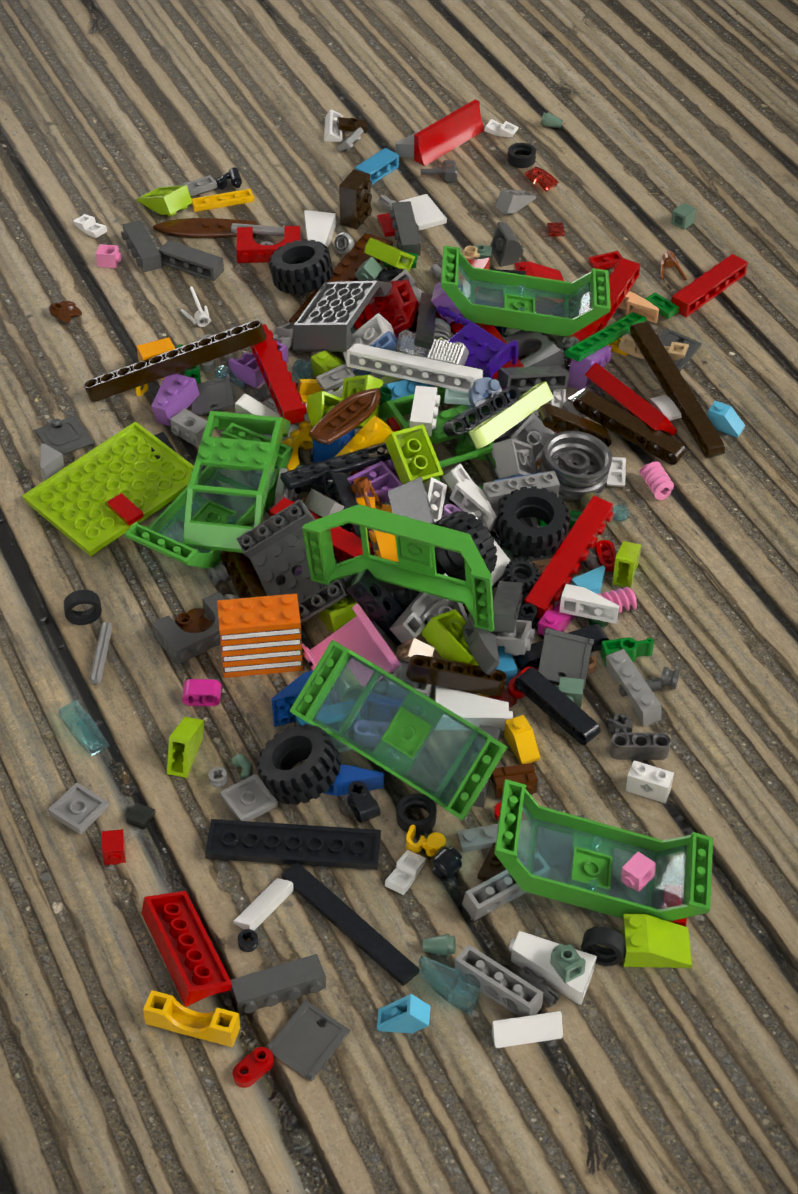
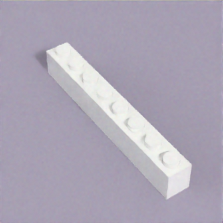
(412, 367)

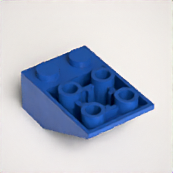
(285, 699)

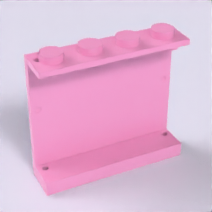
(360, 637)

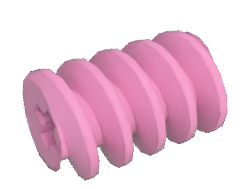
(657, 480)
(623, 598)

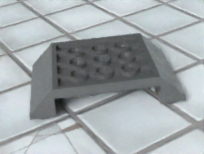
(332, 313)
(278, 549)

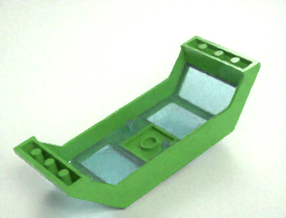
(524, 300)
(167, 531)
(399, 729)
(584, 860)

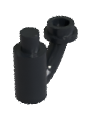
(233, 175)

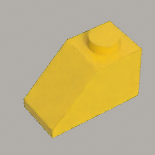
(521, 739)

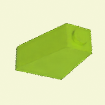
(389, 254)
(626, 564)
(184, 746)

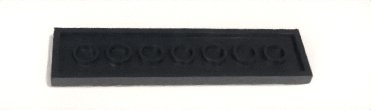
(293, 844)

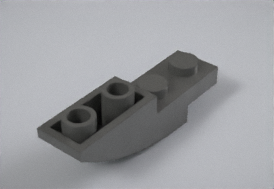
(482, 646)

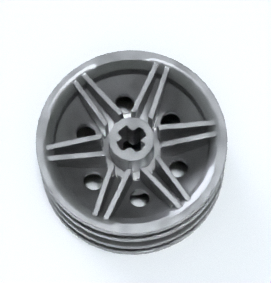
(578, 462)

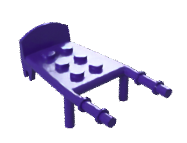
(484, 349)

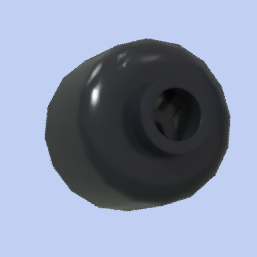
(446, 862)

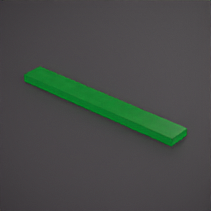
(603, 337)

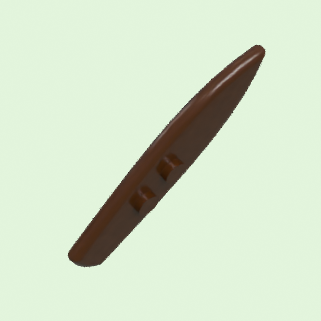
(200, 227)
(346, 416)

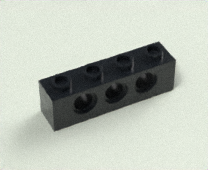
(376, 602)

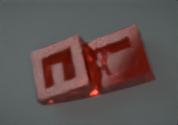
(540, 176)

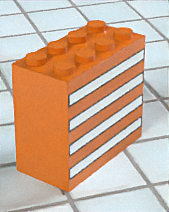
(260, 635)

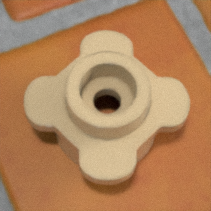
(470, 252)

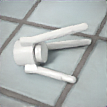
(201, 317)

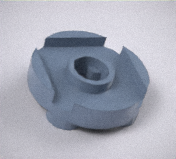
(479, 387)

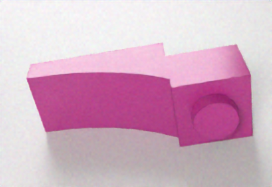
(554, 620)

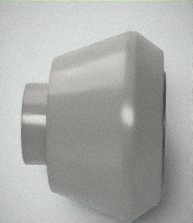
(343, 243)

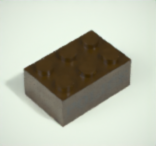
(355, 199)

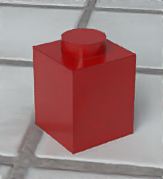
(113, 847)

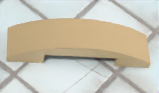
(675, 351)

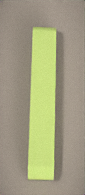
(510, 416)

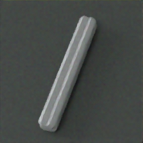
(260, 229)
(101, 653)

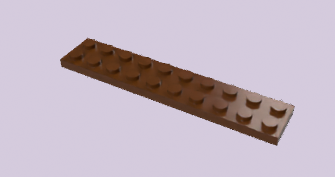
(346, 267)

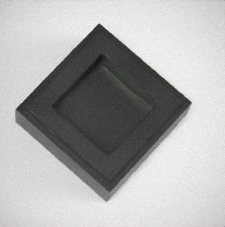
(140, 815)

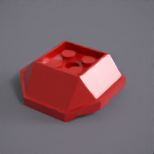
(396, 307)

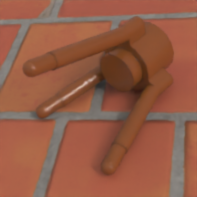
(670, 261)
(362, 486)

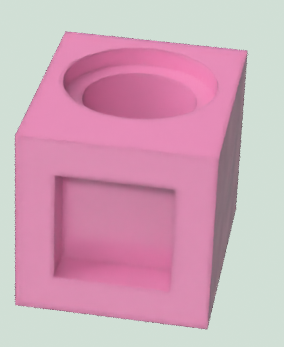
(108, 256)
(638, 871)

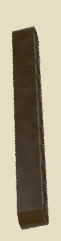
(175, 361)
(677, 390)

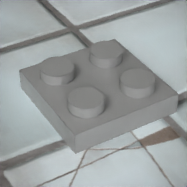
(248, 799)
(78, 808)

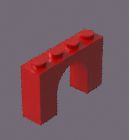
(251, 252)

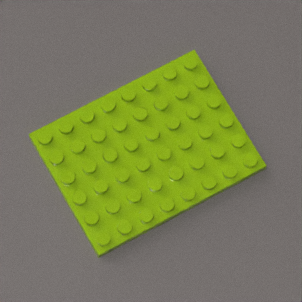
(124, 464)

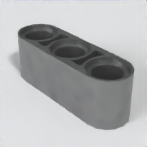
(640, 746)

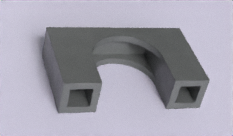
(546, 351)
(184, 645)

